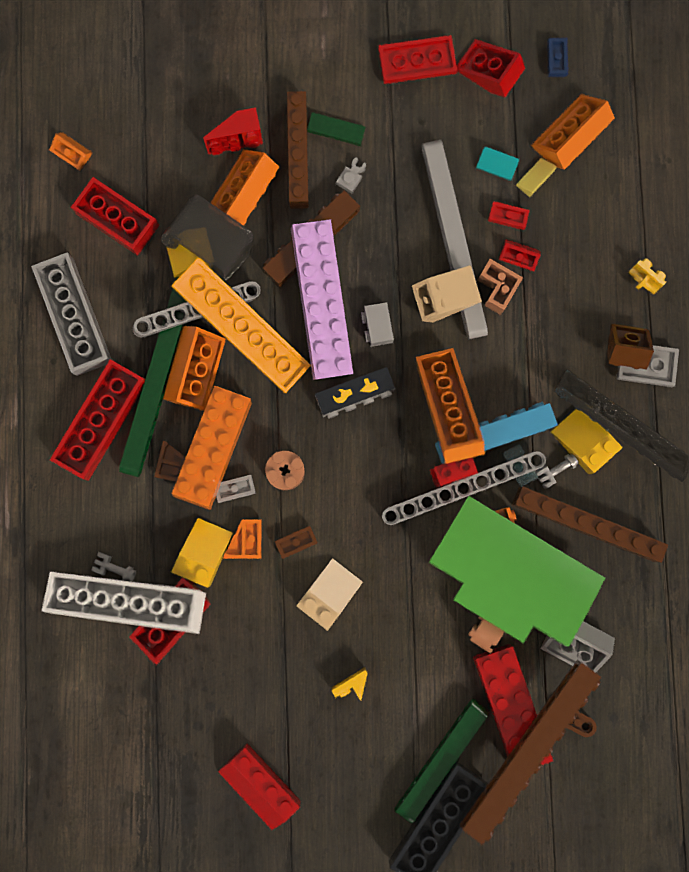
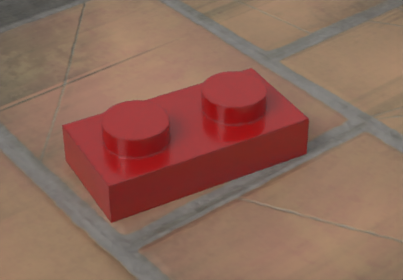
(508, 215)

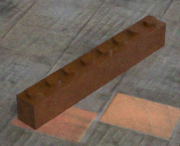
(590, 524)

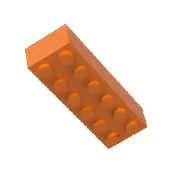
(450, 406)
(212, 447)

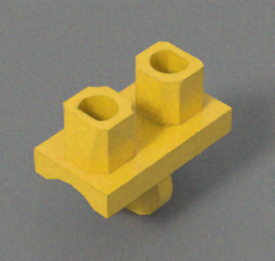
(647, 277)

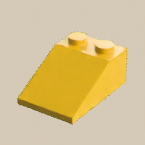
(586, 441)
(202, 553)

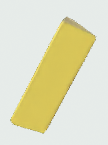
(536, 177)

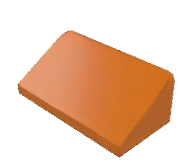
(70, 150)

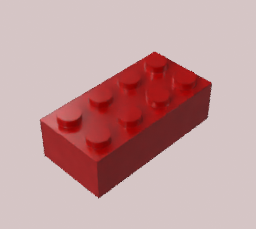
(115, 216)

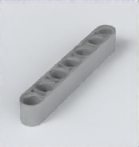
(186, 309)

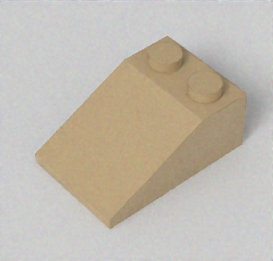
(329, 594)

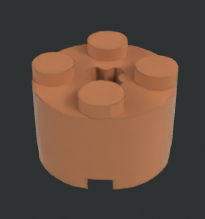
(280, 460)
(485, 635)

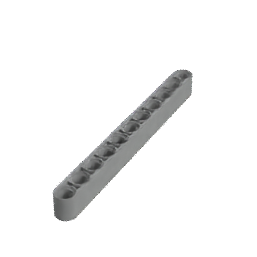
(451, 228)

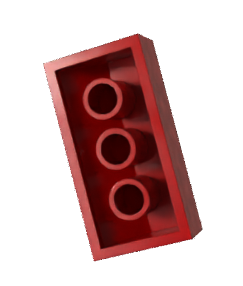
(157, 641)
(260, 787)

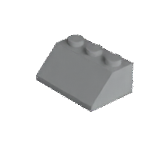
(588, 646)

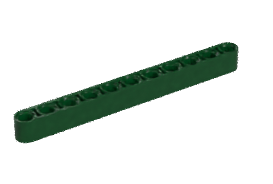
(152, 394)

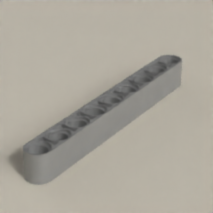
(473, 488)

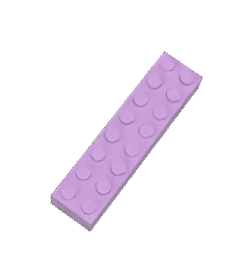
(321, 299)

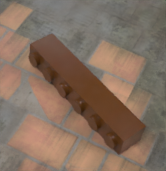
(297, 150)
(339, 211)

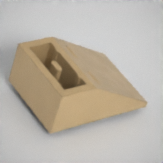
(446, 294)

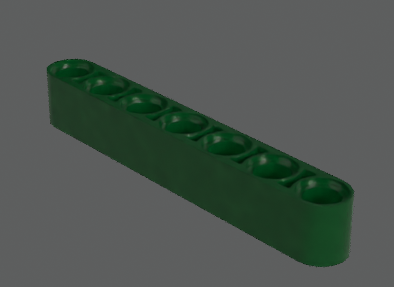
(441, 761)

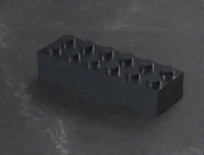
(438, 823)

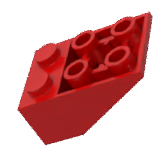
(235, 132)

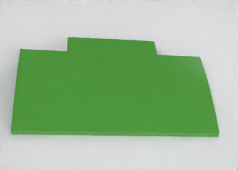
(515, 576)

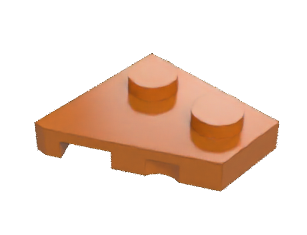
(246, 541)

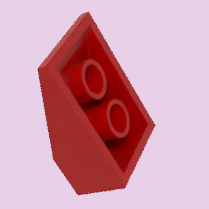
(491, 67)

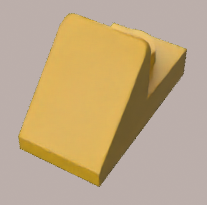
(356, 681)

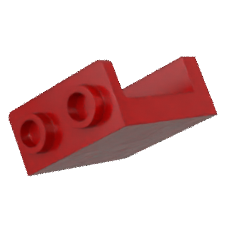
(453, 471)

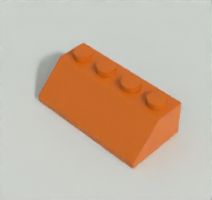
(574, 130)
(245, 185)
(194, 368)

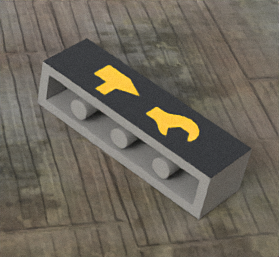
(354, 392)

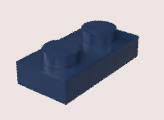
(557, 57)

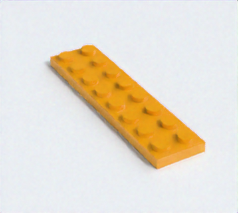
(241, 325)

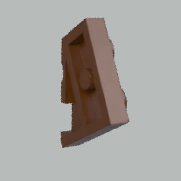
(169, 463)

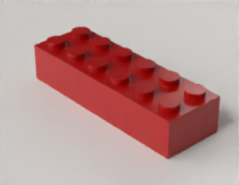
(98, 420)
(507, 695)

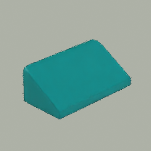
(497, 163)

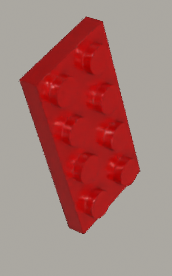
(417, 59)

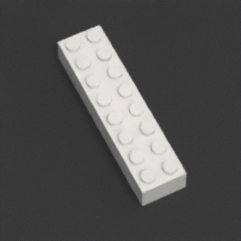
(124, 602)

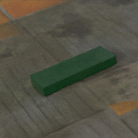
(336, 129)

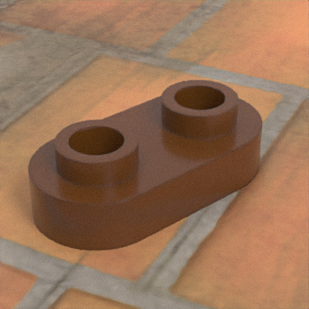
(576, 726)

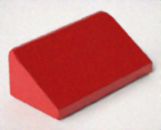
(519, 255)

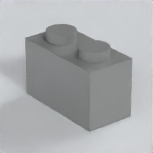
(378, 324)

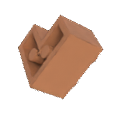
(503, 283)

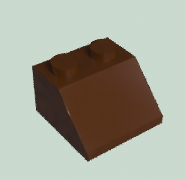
(629, 346)

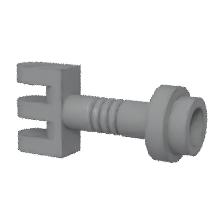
(570, 461)
(128, 573)

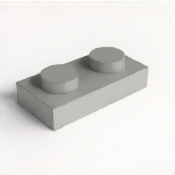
(235, 489)

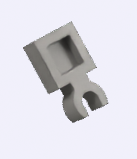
(350, 177)

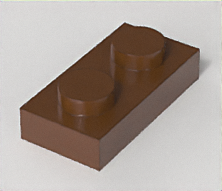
(296, 542)

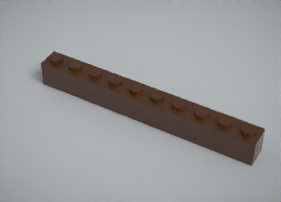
(530, 752)

